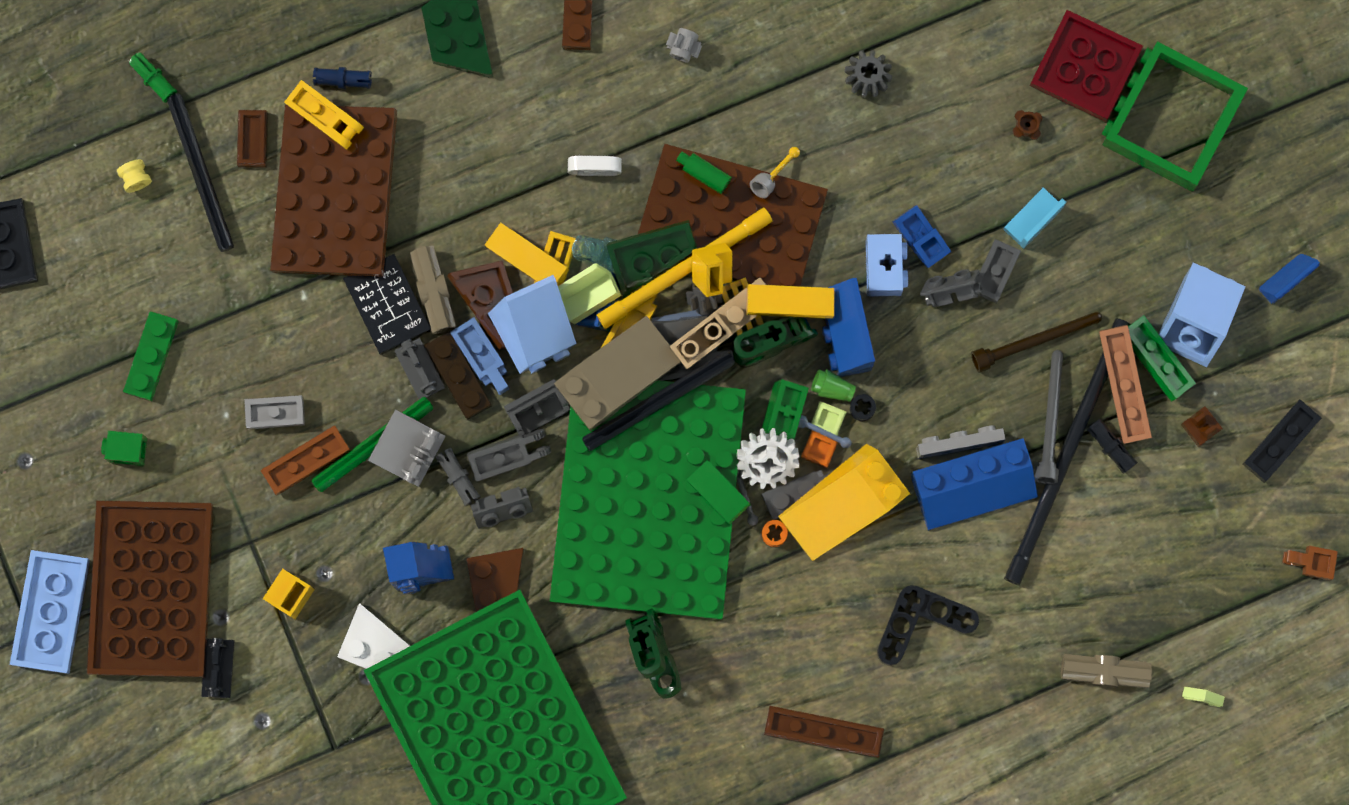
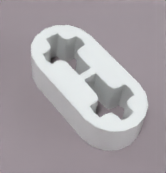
(594, 165)

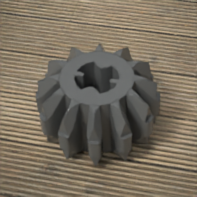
(878, 77)

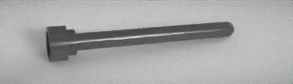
(1047, 471)

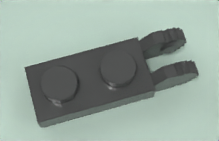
(506, 455)

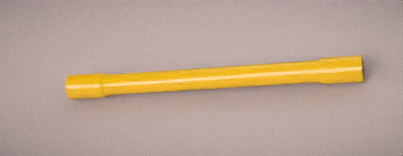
(621, 308)

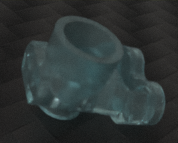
(593, 250)

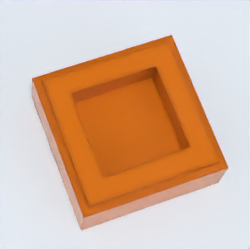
(819, 449)

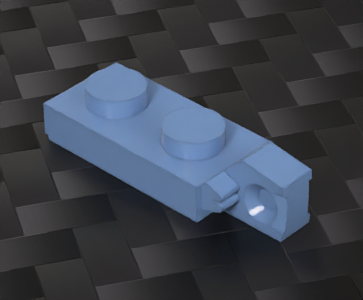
(481, 354)

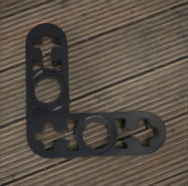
(922, 610)

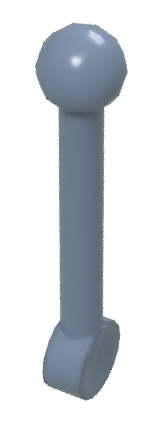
(844, 442)

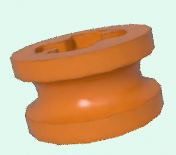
(783, 535)

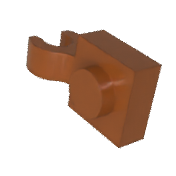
(1316, 561)

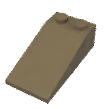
(617, 373)

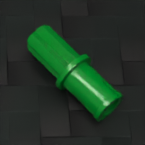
(152, 76)

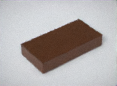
(252, 138)

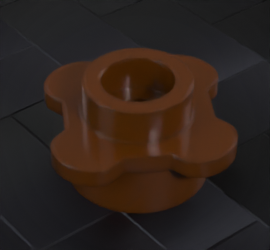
(1033, 119)

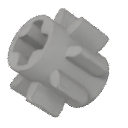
(684, 45)

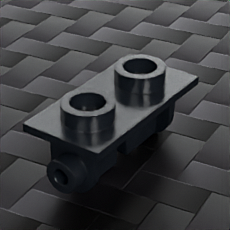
(218, 668)

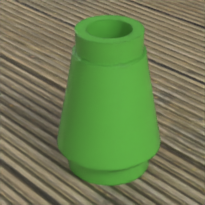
(832, 386)

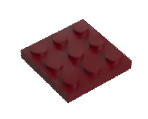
(1086, 65)

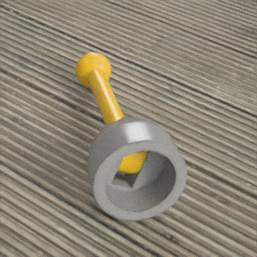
(763, 183)

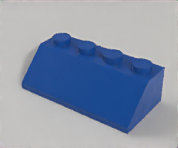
(975, 484)

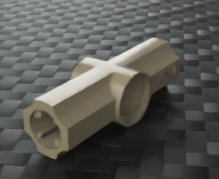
(433, 290)
(1106, 671)

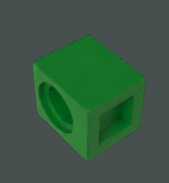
(124, 448)

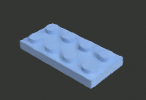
(49, 612)

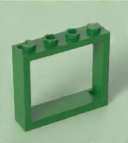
(1145, 158)

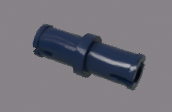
(342, 78)

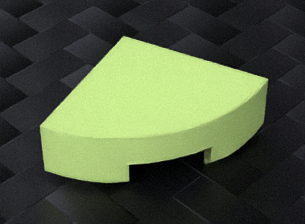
(1201, 695)

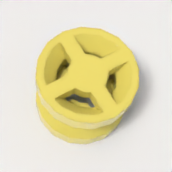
(134, 175)

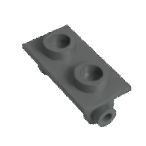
(939, 290)
(419, 368)
(490, 513)

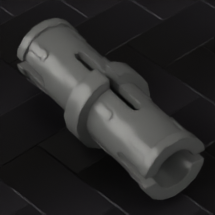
(458, 476)

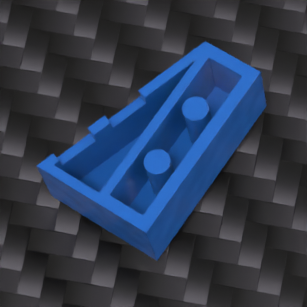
(415, 565)

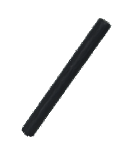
(200, 172)
(658, 400)

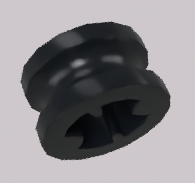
(865, 399)

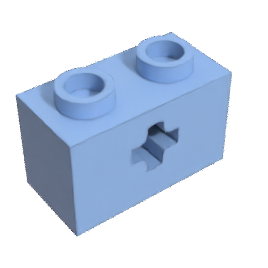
(881, 248)

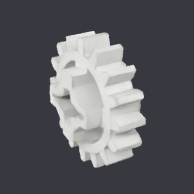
(767, 458)

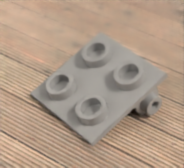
(406, 448)

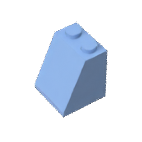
(1201, 314)
(534, 325)

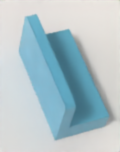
(1034, 217)

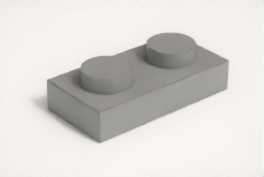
(274, 412)

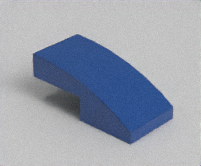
(921, 236)

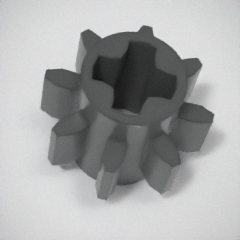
(701, 303)

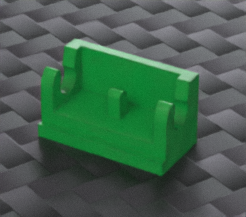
(785, 408)

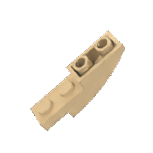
(714, 329)

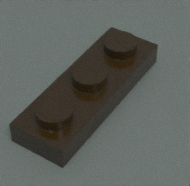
(458, 375)

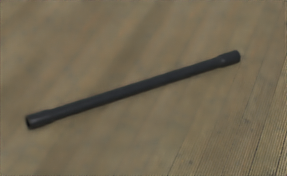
(1022, 558)

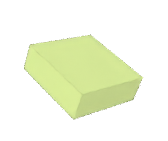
(828, 417)

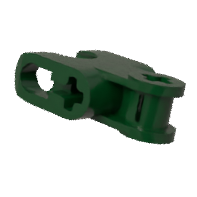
(784, 329)
(652, 653)

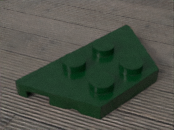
(457, 35)

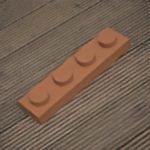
(1125, 384)

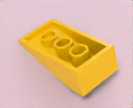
(844, 502)

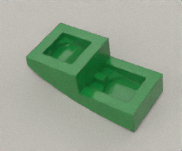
(718, 492)

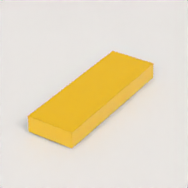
(524, 255)
(790, 301)

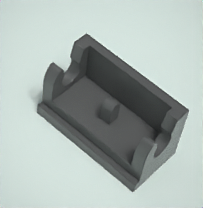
(537, 408)

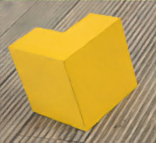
(712, 268)
(288, 594)

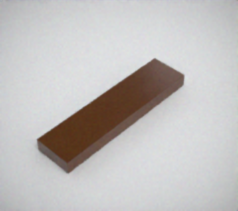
(824, 731)

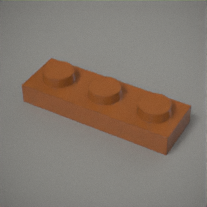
(305, 460)

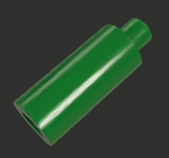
(704, 172)

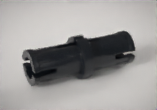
(1112, 446)

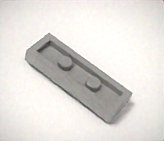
(960, 442)

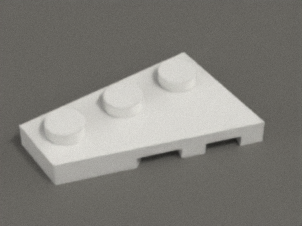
(369, 640)

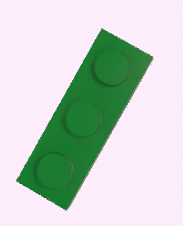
(150, 356)
(1159, 359)

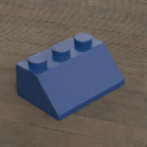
(848, 332)

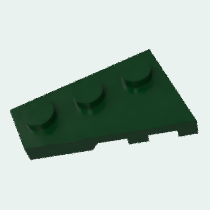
(649, 253)

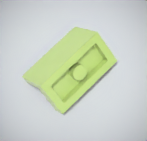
(588, 292)

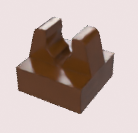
(1201, 426)

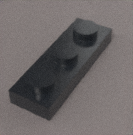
(1281, 441)

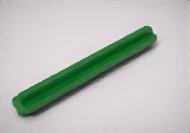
(364, 449)

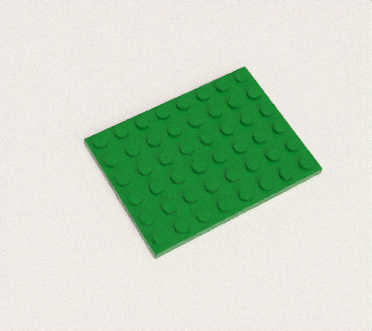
(631, 520)
(493, 715)

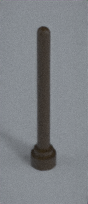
(985, 358)

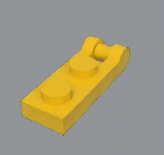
(323, 114)

